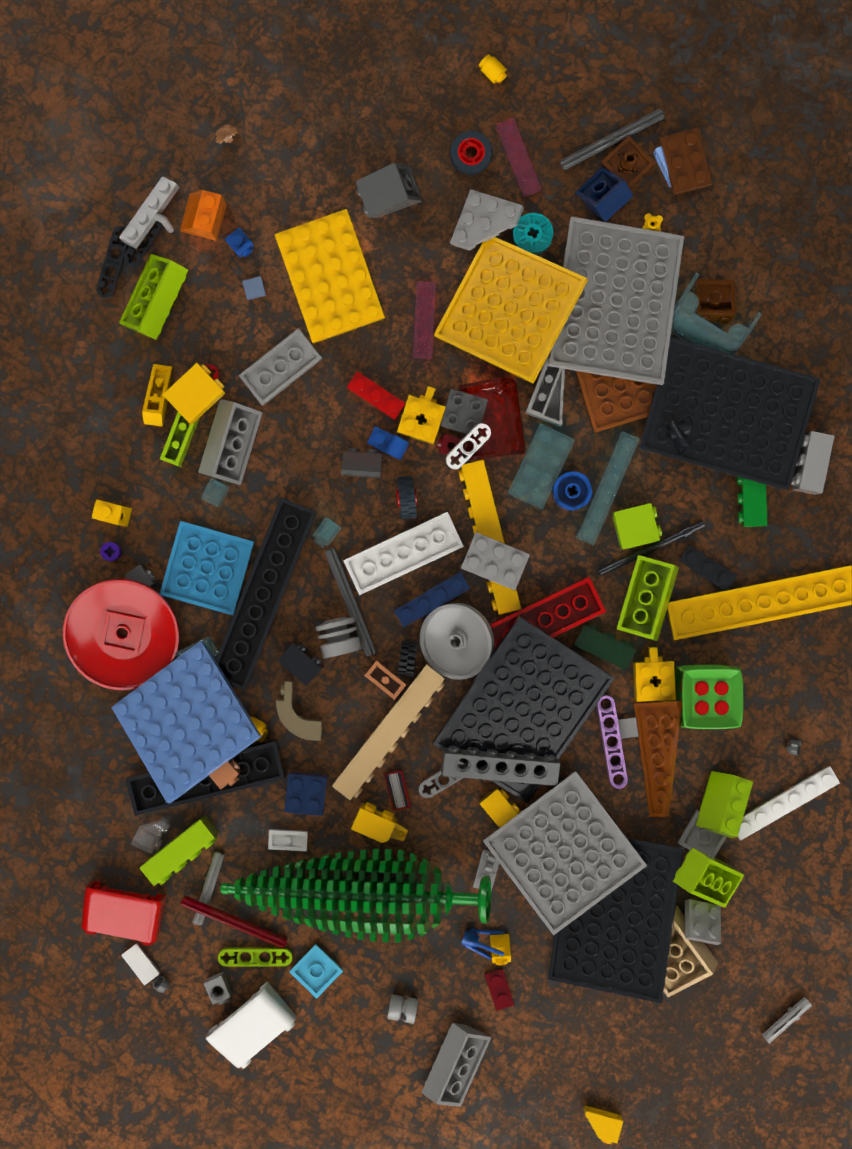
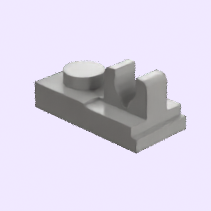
(487, 866)

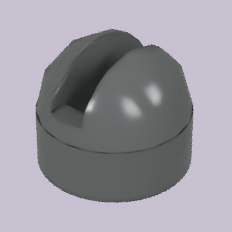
(793, 747)
(161, 984)

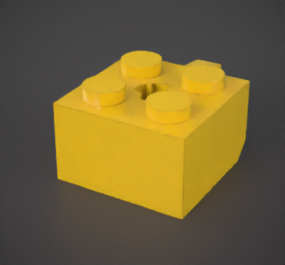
(429, 409)
(656, 667)
(378, 824)

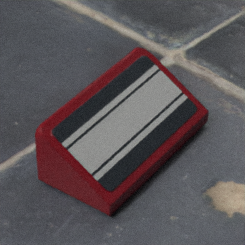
(397, 790)

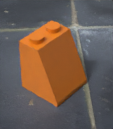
(204, 214)

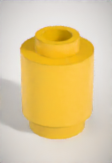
(493, 69)

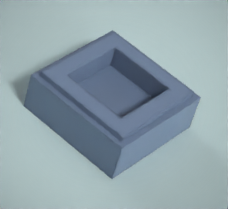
(254, 288)

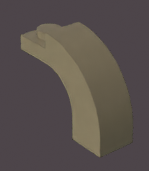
(296, 724)

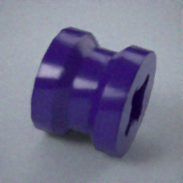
(115, 551)

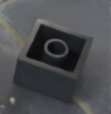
(301, 663)

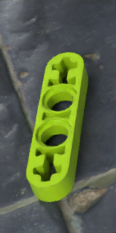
(255, 956)

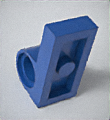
(388, 443)

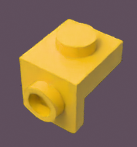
(502, 943)

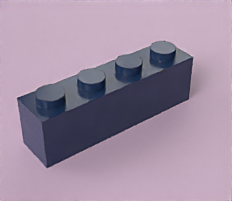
(432, 599)

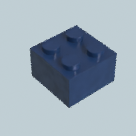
(306, 793)

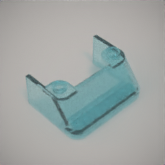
(697, 330)

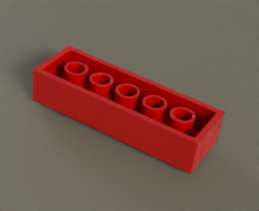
(557, 611)

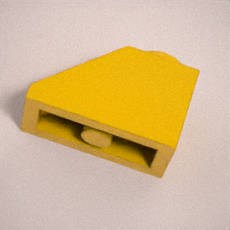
(605, 1124)

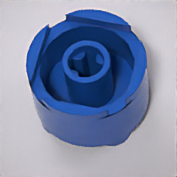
(582, 487)

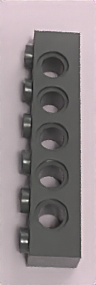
(547, 776)

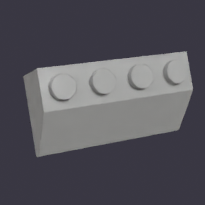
(230, 442)
(456, 1065)

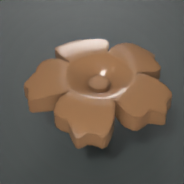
(225, 134)

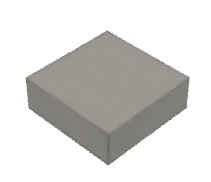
(628, 727)

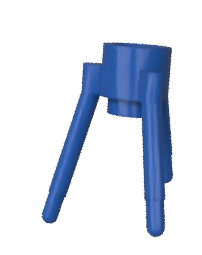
(471, 940)

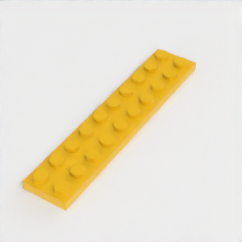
(760, 603)

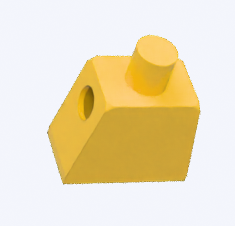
(111, 513)

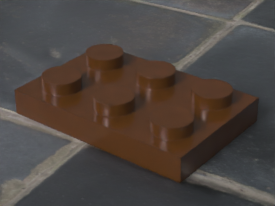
(685, 161)

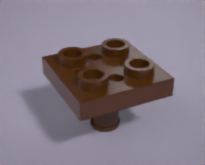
(640, 161)

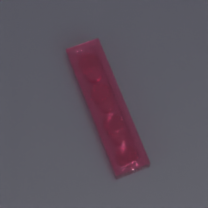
(518, 157)
(424, 320)

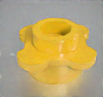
(657, 222)

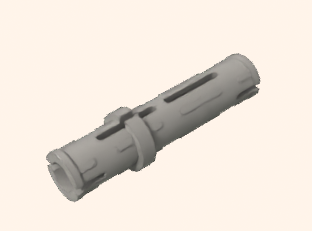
(786, 1020)

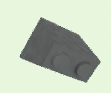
(388, 190)

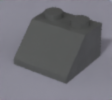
(362, 464)

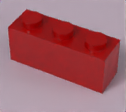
(376, 396)

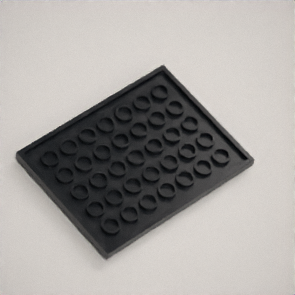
(739, 413)
(525, 701)
(627, 935)

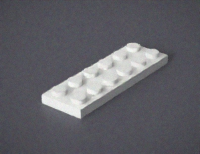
(403, 553)

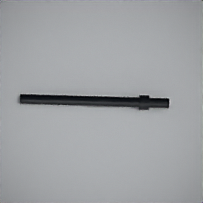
(684, 532)

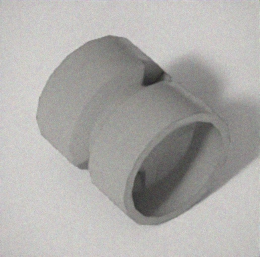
(402, 1008)

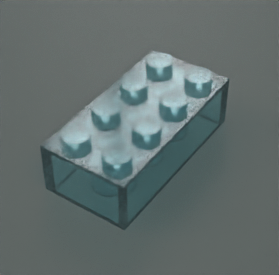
(541, 466)

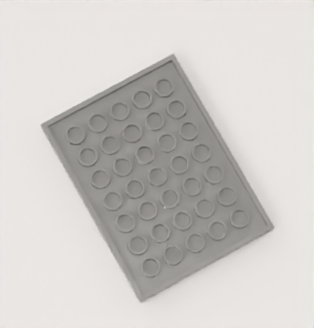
(626, 306)

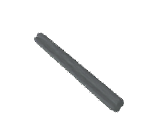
(612, 139)
(350, 601)

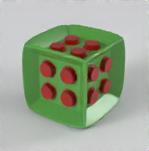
(710, 696)

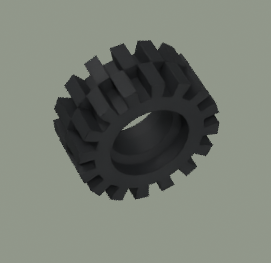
(407, 658)

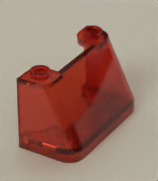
(502, 417)

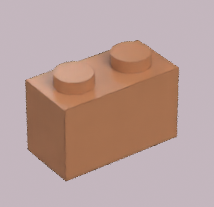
(385, 679)

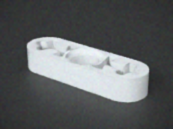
(474, 431)

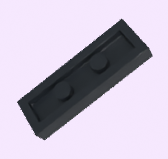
(707, 568)

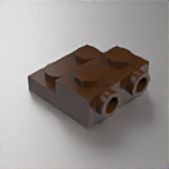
(716, 300)

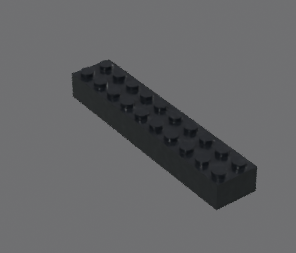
(264, 592)

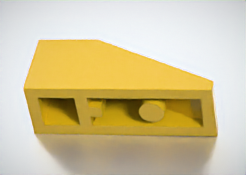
(155, 403)

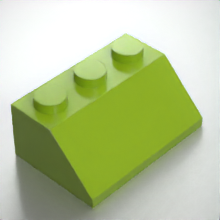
(724, 804)

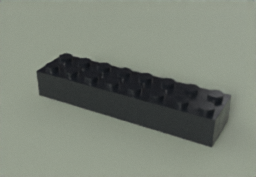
(257, 763)

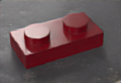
(499, 989)

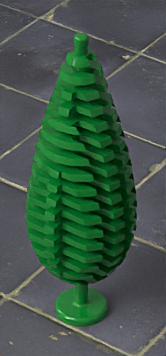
(359, 894)

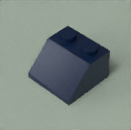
(604, 193)

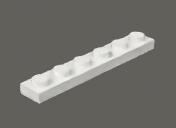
(787, 801)

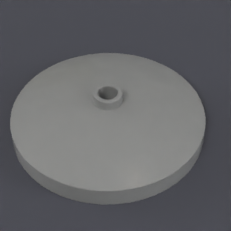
(442, 645)

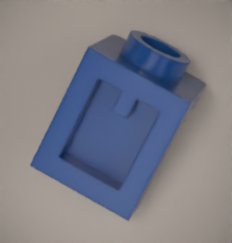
(240, 243)

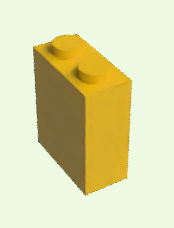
(194, 393)

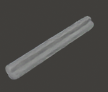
(209, 884)

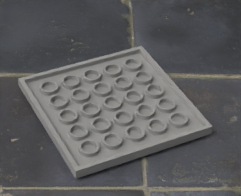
(564, 853)

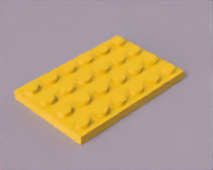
(329, 276)

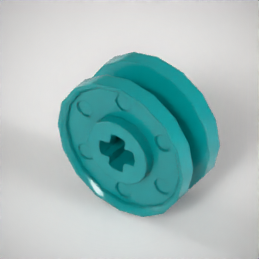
(538, 224)

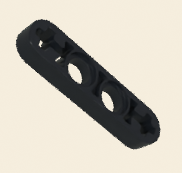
(111, 262)

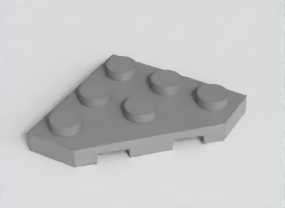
(484, 219)

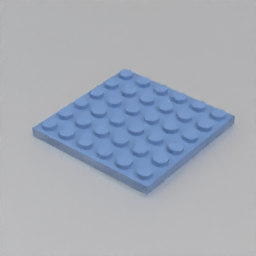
(186, 722)

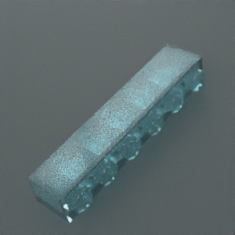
(607, 488)

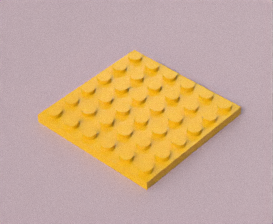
(510, 308)

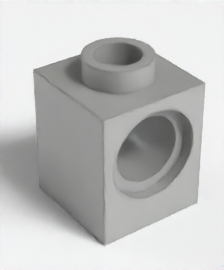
(218, 980)

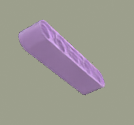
(616, 749)

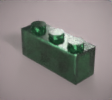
(605, 646)

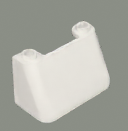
(252, 1026)

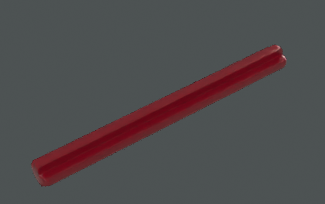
(233, 921)

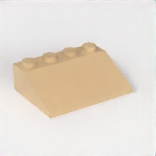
(688, 959)

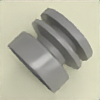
(338, 637)

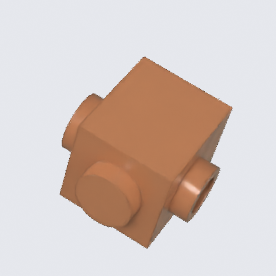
(226, 774)

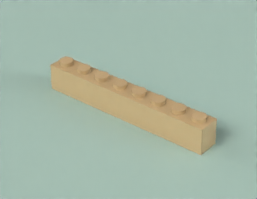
(388, 731)

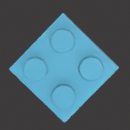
(316, 970)

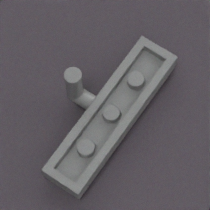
(150, 213)

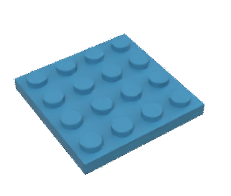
(207, 568)

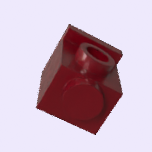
(443, 442)

